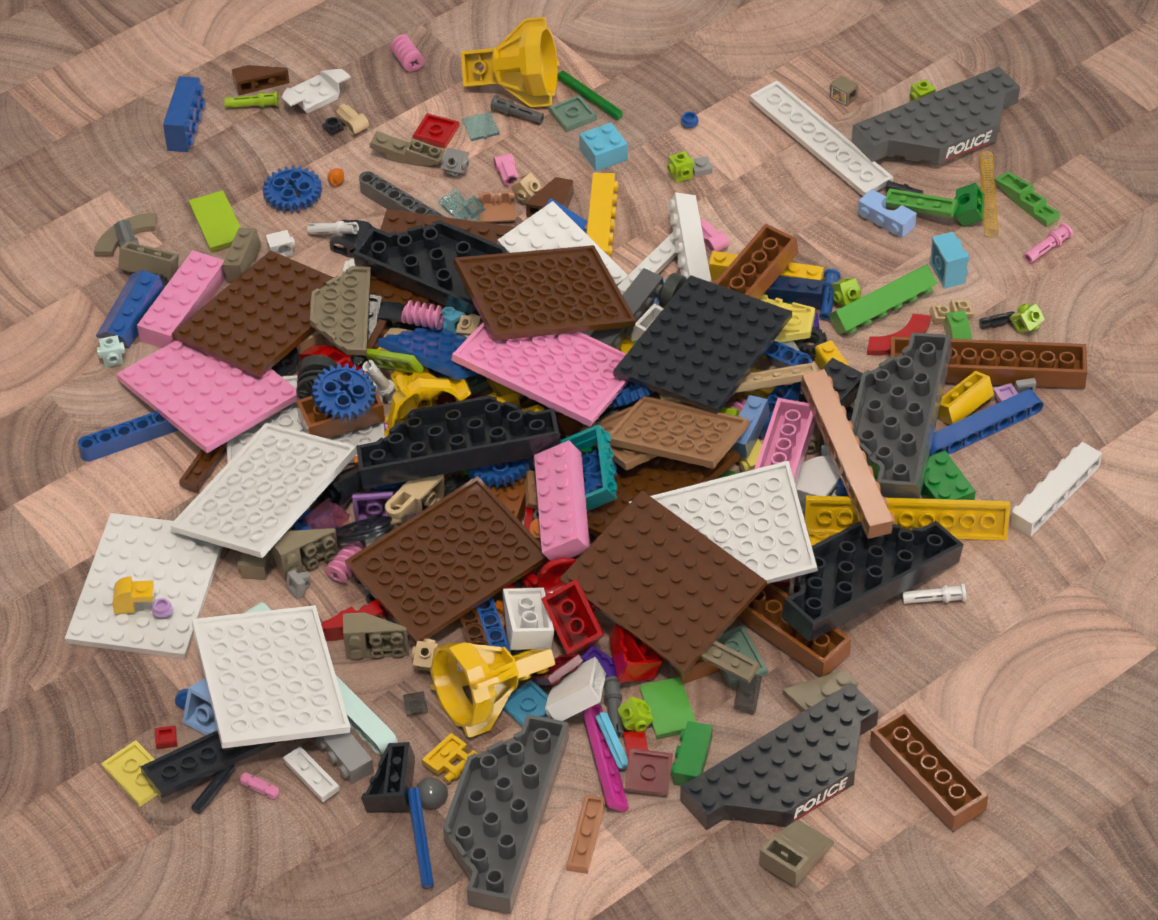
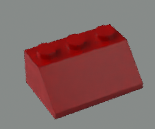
(573, 618)

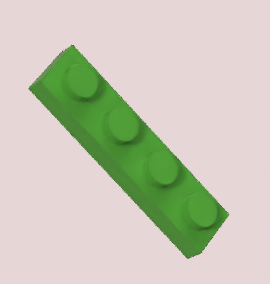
(922, 203)

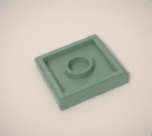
(572, 113)

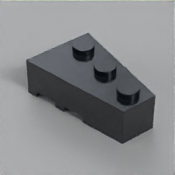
(392, 780)

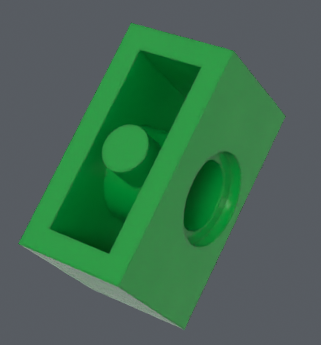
(970, 204)

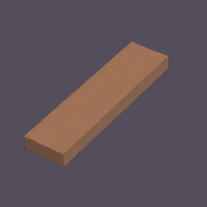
(586, 834)

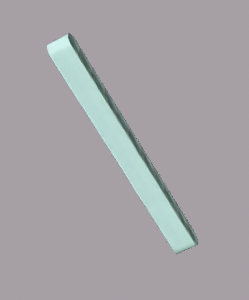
(360, 717)

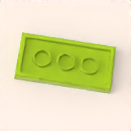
(215, 220)

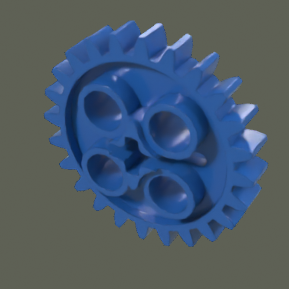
(282, 194)
(344, 392)
(630, 394)
(592, 471)
(502, 472)

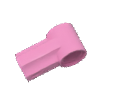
(506, 167)
(713, 239)

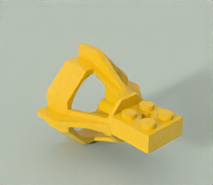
(518, 62)
(420, 391)
(491, 677)

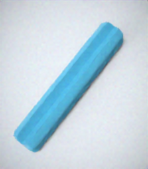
(612, 740)

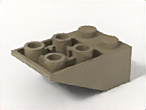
(304, 550)
(373, 637)
(794, 852)

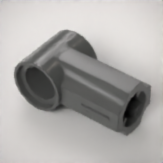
(124, 232)

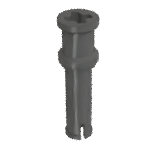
(509, 108)
(613, 699)

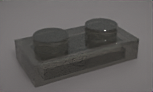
(747, 695)

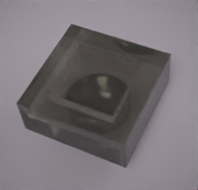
(415, 703)

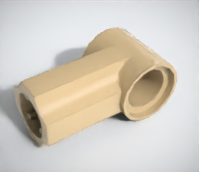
(354, 122)

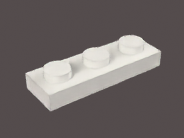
(311, 774)

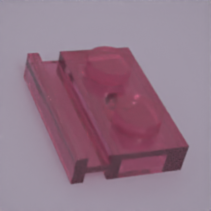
(327, 516)

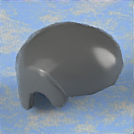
(432, 792)

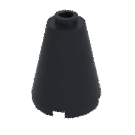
(342, 487)

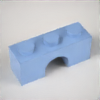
(898, 221)

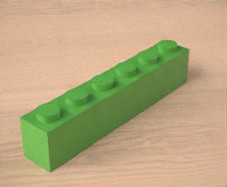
(882, 299)

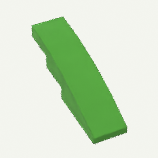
(1024, 196)

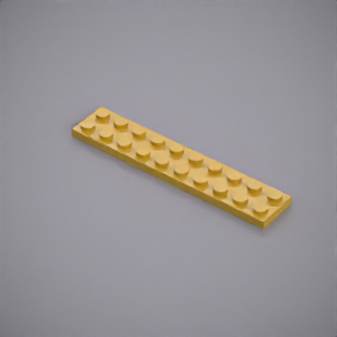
(960, 517)

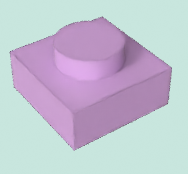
(1004, 392)

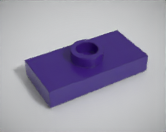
(605, 661)

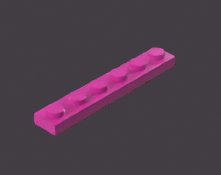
(605, 763)

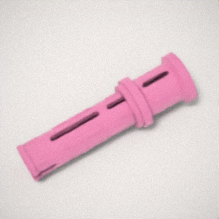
(1053, 239)

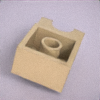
(414, 497)

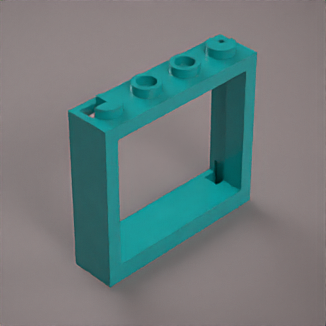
(586, 439)

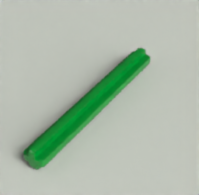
(590, 95)

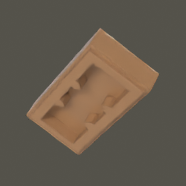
(531, 490)

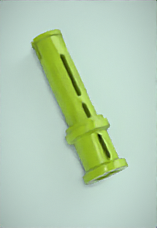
(255, 100)

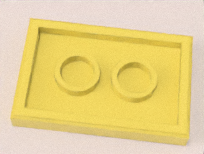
(126, 772)

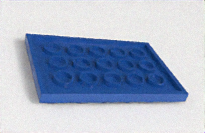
(431, 348)

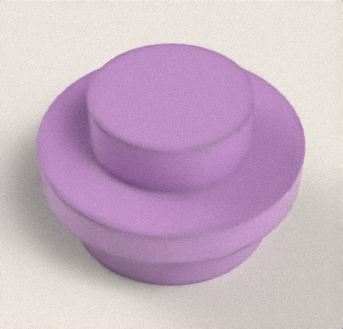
(161, 608)

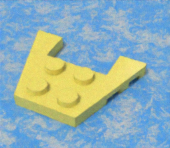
(799, 325)

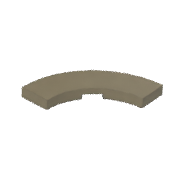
(109, 241)

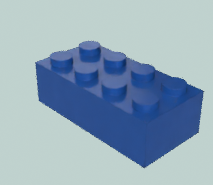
(183, 114)

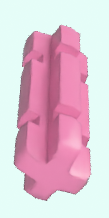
(259, 785)

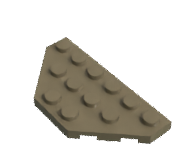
(342, 309)

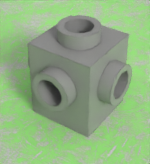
(455, 161)

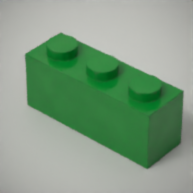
(692, 753)

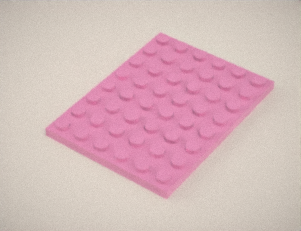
(557, 370)
(205, 395)

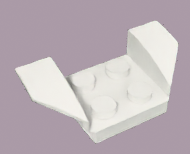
(316, 91)

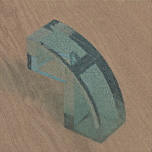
(460, 208)

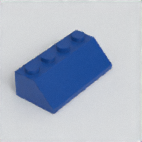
(131, 306)

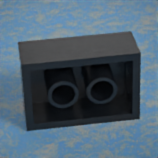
(844, 379)

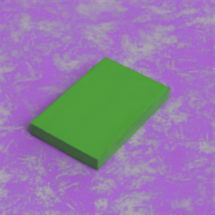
(668, 706)

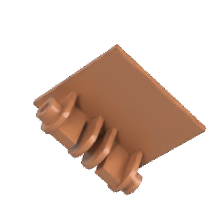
(498, 207)

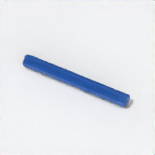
(420, 838)

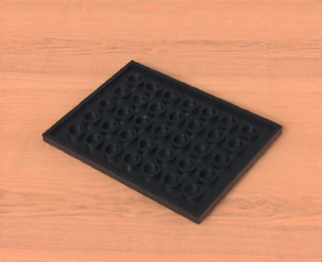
(703, 344)

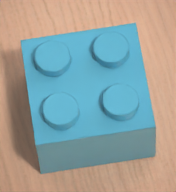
(603, 146)
(949, 260)

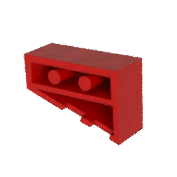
(631, 657)

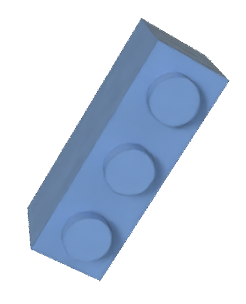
(757, 411)

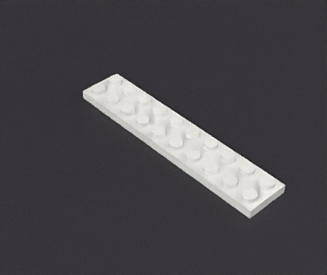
(820, 138)

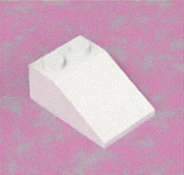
(527, 619)

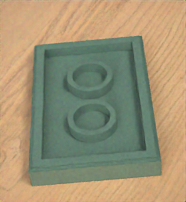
(739, 640)

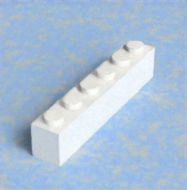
(688, 236)
(1055, 489)

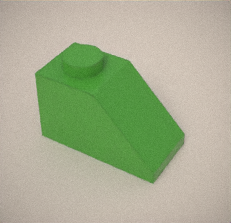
(957, 325)

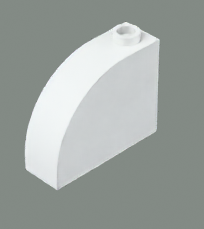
(818, 478)
(576, 691)

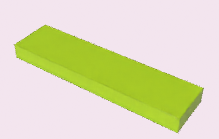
(394, 361)

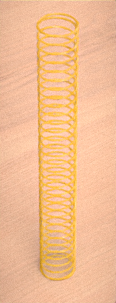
(993, 181)

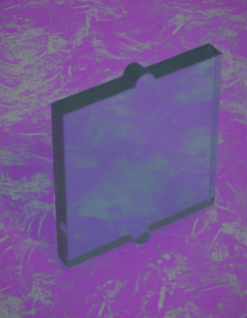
(480, 126)

